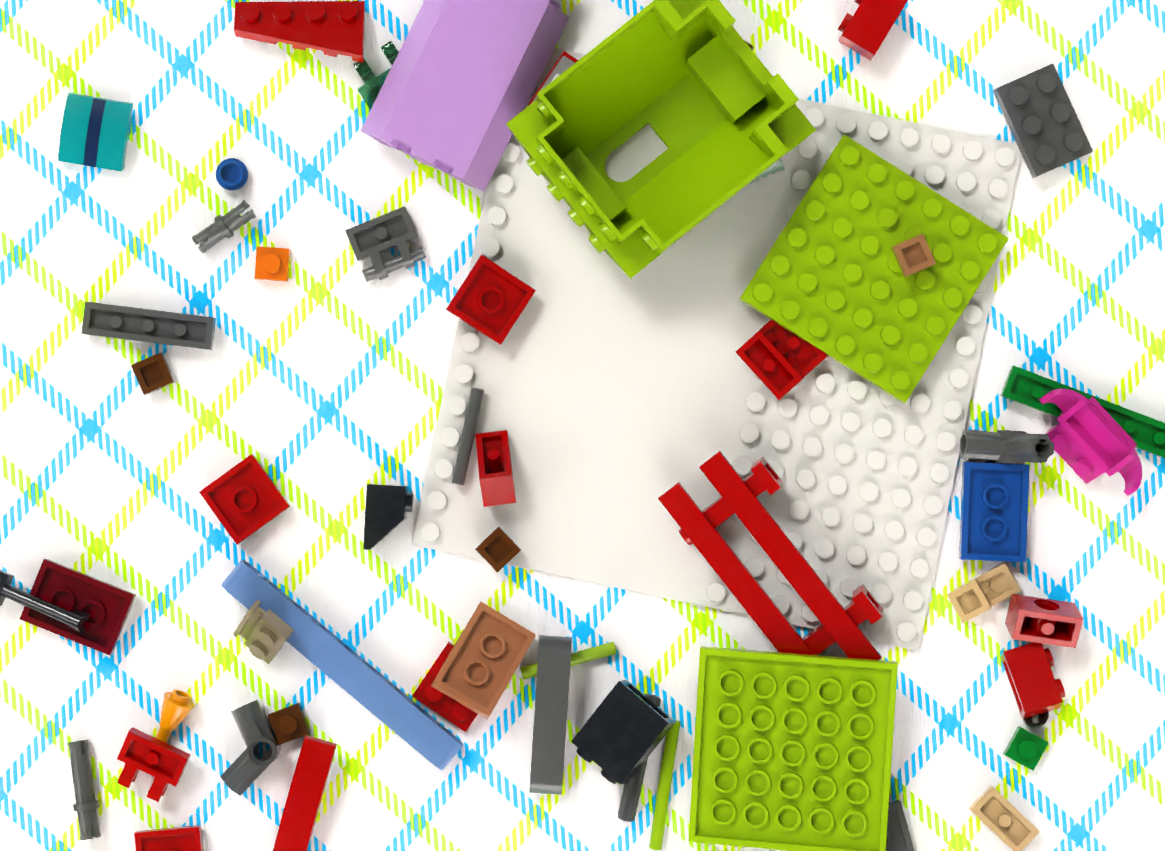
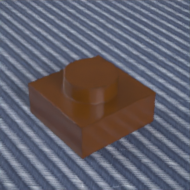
(153, 373)
(498, 549)
(289, 723)

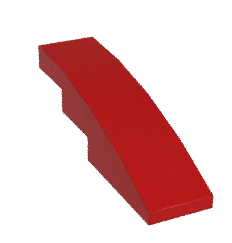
(305, 795)

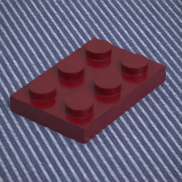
(79, 591)

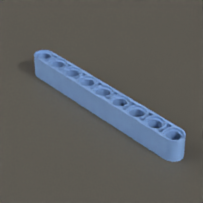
(346, 667)

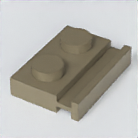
(263, 632)

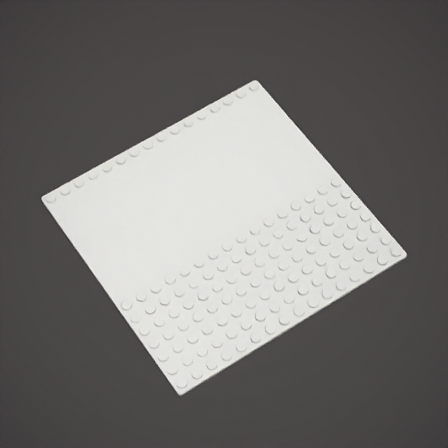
(639, 382)

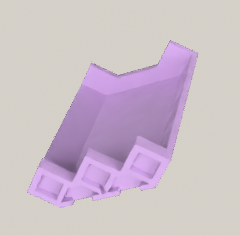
(462, 80)

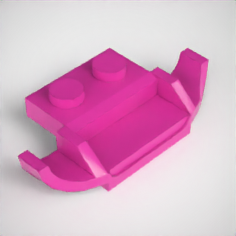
(1092, 440)

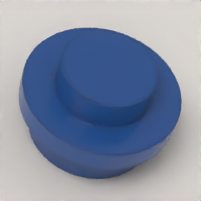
(232, 174)

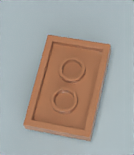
(483, 660)

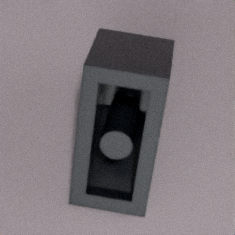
(384, 511)

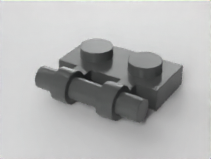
(380, 235)

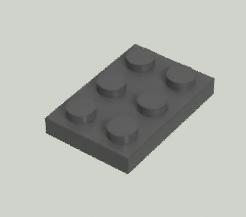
(1042, 120)

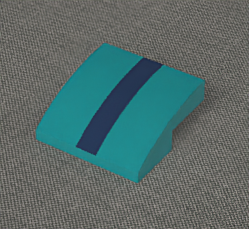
(95, 132)

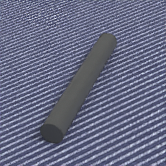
(467, 436)

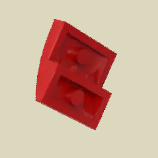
(779, 357)

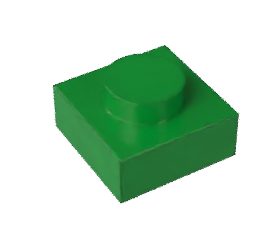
(1025, 748)

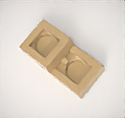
(984, 592)

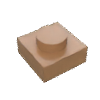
(913, 255)

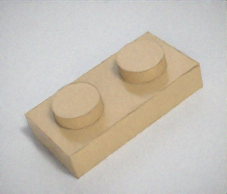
(1004, 819)

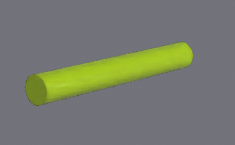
(576, 658)

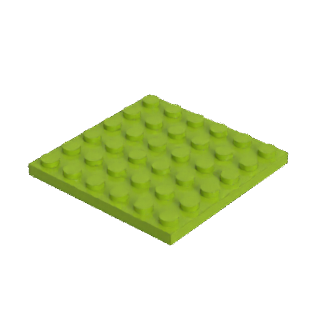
(841, 284)
(792, 751)

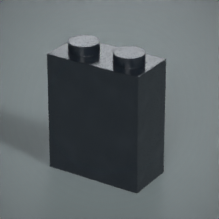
(622, 732)

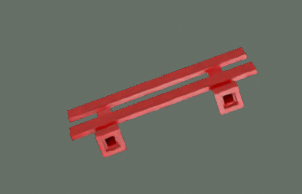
(741, 498)

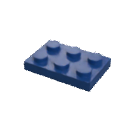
(994, 512)

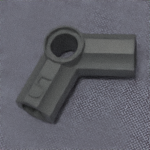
(1006, 446)
(249, 765)

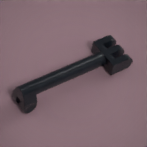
(73, 619)

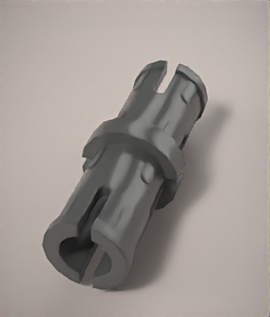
(224, 226)

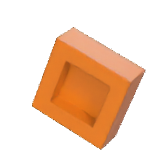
(272, 264)

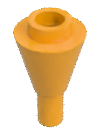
(174, 710)

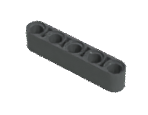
(550, 714)

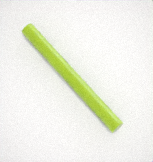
(664, 787)

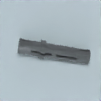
(86, 804)

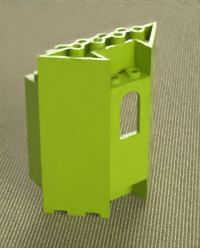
(702, 96)

